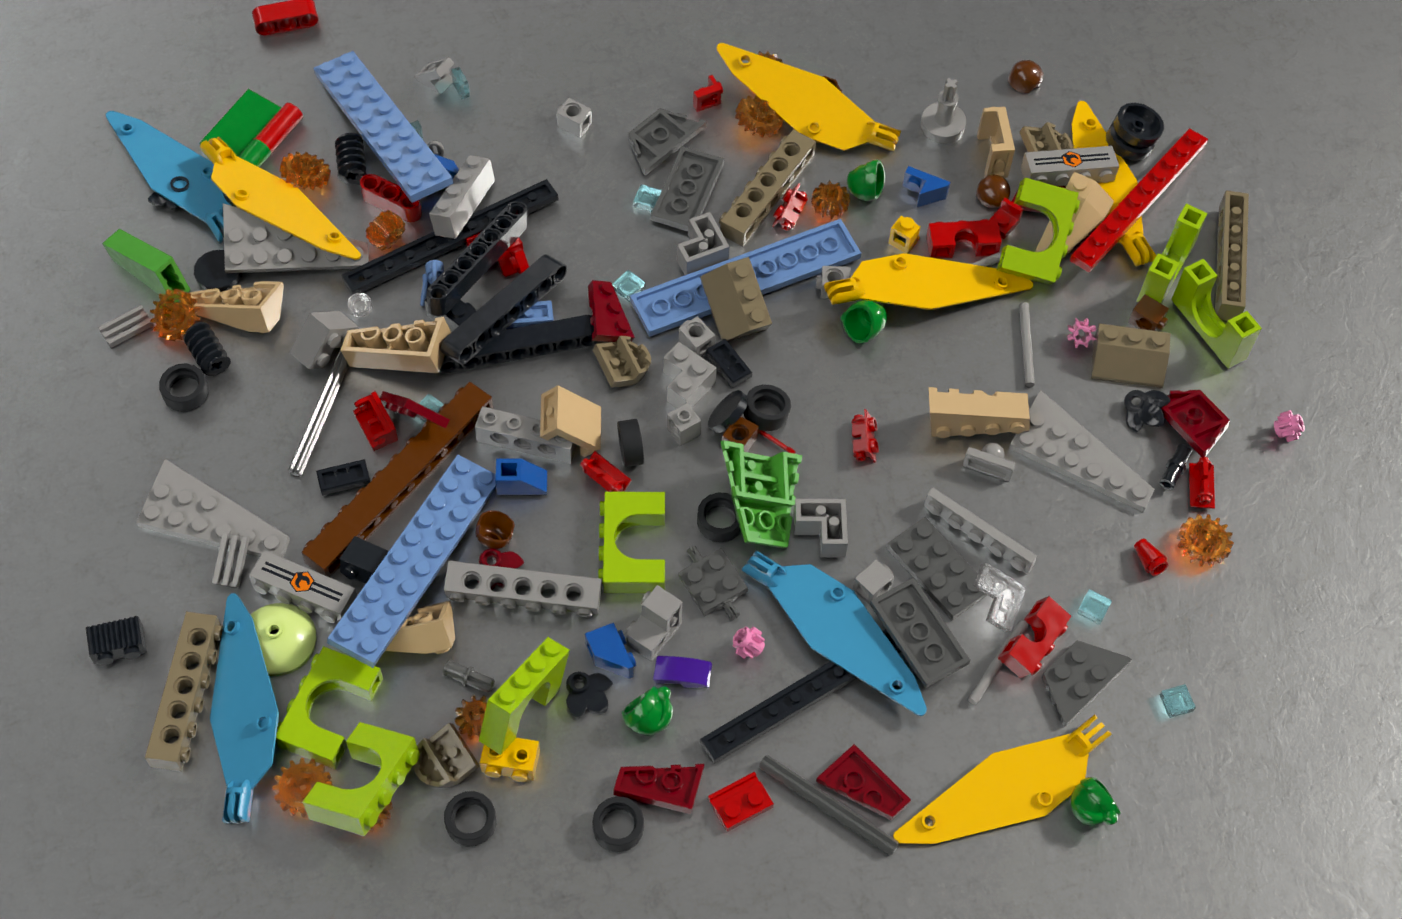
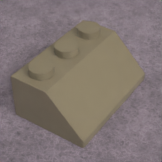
(736, 300)
(1130, 355)

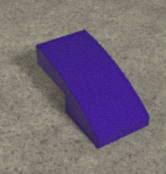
(683, 671)

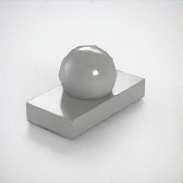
(990, 461)

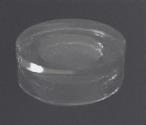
(359, 305)

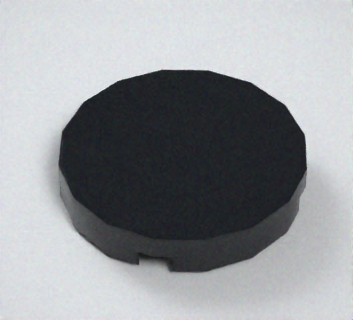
(211, 273)
(728, 411)

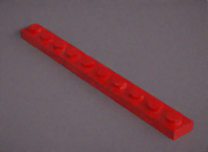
(1138, 200)

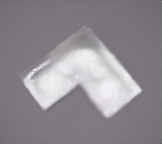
(1006, 596)

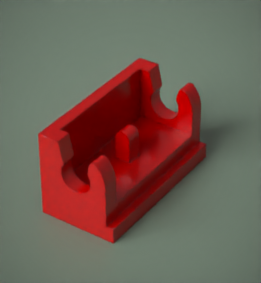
(375, 421)

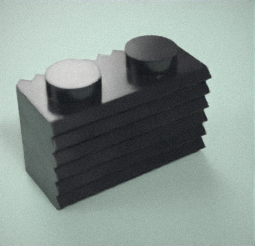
(116, 640)

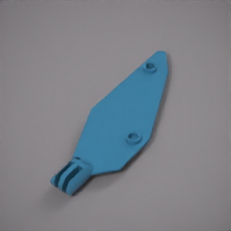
(164, 158)
(838, 627)
(242, 711)

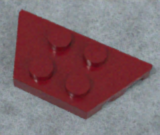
(1195, 419)

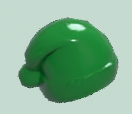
(867, 181)
(864, 320)
(649, 712)
(1093, 803)

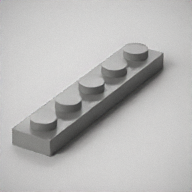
(980, 531)

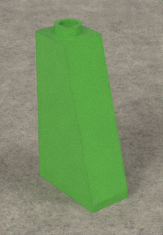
(145, 262)

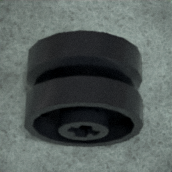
(1135, 131)

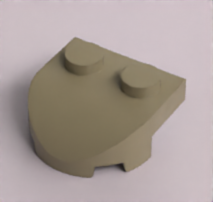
(1044, 138)
(623, 361)
(444, 758)

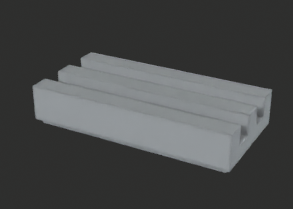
(124, 324)
(230, 560)

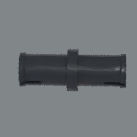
(1175, 467)

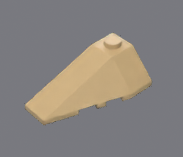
(1091, 212)
(243, 308)
(427, 631)

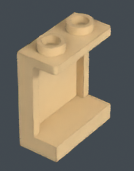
(996, 127)
(571, 418)

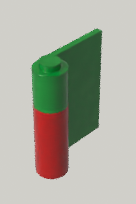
(255, 127)

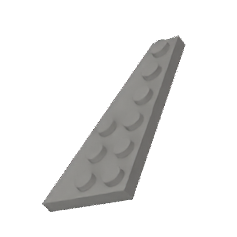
(262, 247)
(1073, 451)
(197, 512)

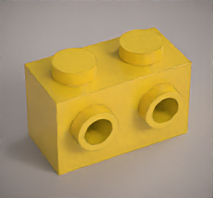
(517, 761)

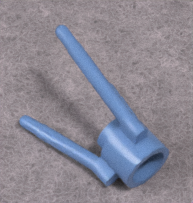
(433, 270)

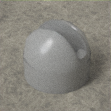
(440, 148)

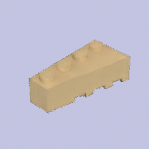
(397, 347)
(977, 413)

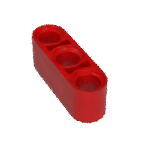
(284, 16)
(390, 197)

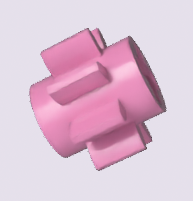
(1087, 331)
(1289, 426)
(748, 642)

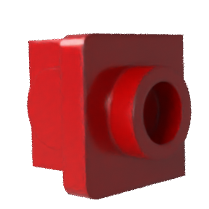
(708, 96)
(1007, 216)
(513, 261)

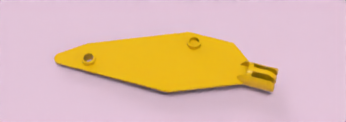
(807, 102)
(1089, 133)
(273, 200)
(923, 282)
(1007, 788)

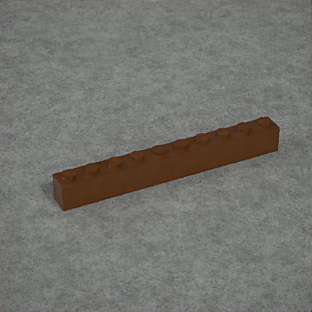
(397, 480)

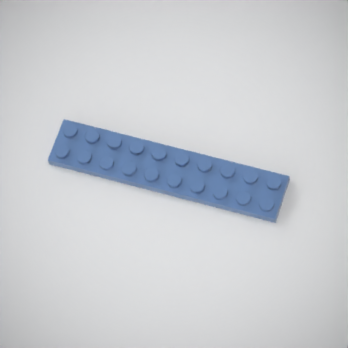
(383, 126)
(773, 265)
(413, 562)

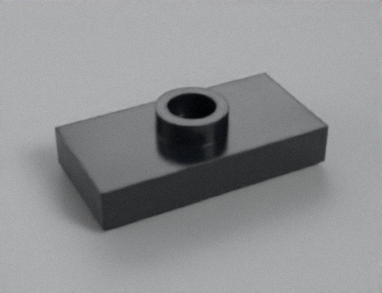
(728, 363)
(343, 477)

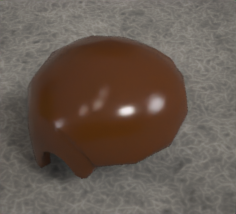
(1025, 76)
(992, 191)
(494, 529)

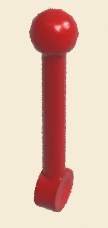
(777, 442)

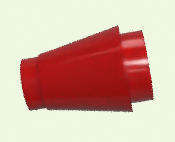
(1150, 557)

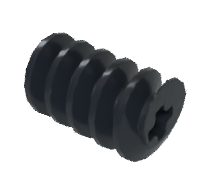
(350, 158)
(206, 349)

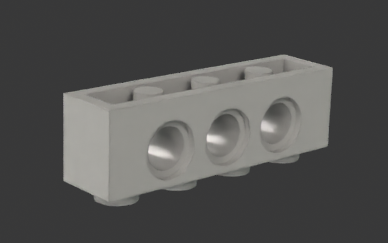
(520, 435)

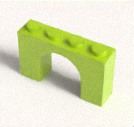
(1059, 207)
(1168, 265)
(1192, 297)
(621, 512)
(328, 672)
(536, 679)
(359, 808)

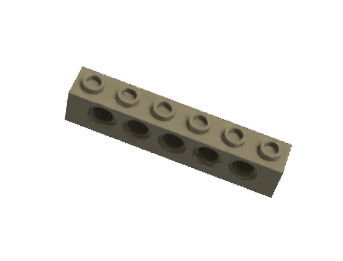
(767, 187)
(1232, 255)
(174, 755)

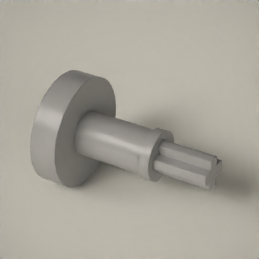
(943, 120)

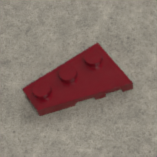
(608, 314)
(412, 409)
(864, 783)
(663, 787)

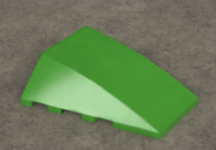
(762, 493)

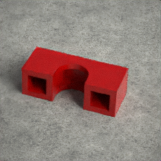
(980, 234)
(1048, 623)

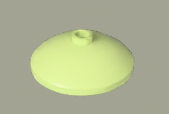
(292, 644)

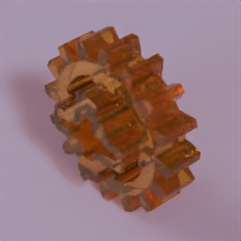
(758, 117)
(305, 170)
(174, 314)
(1205, 540)
(291, 792)

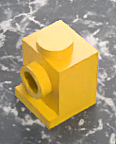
(907, 229)

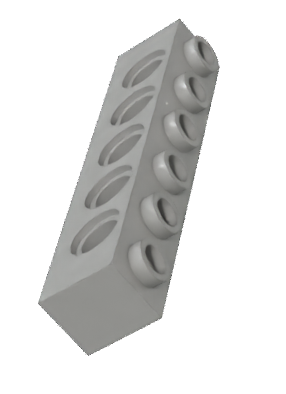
(461, 573)

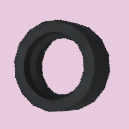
(178, 372)
(771, 394)
(630, 442)
(710, 532)
(461, 800)
(612, 804)

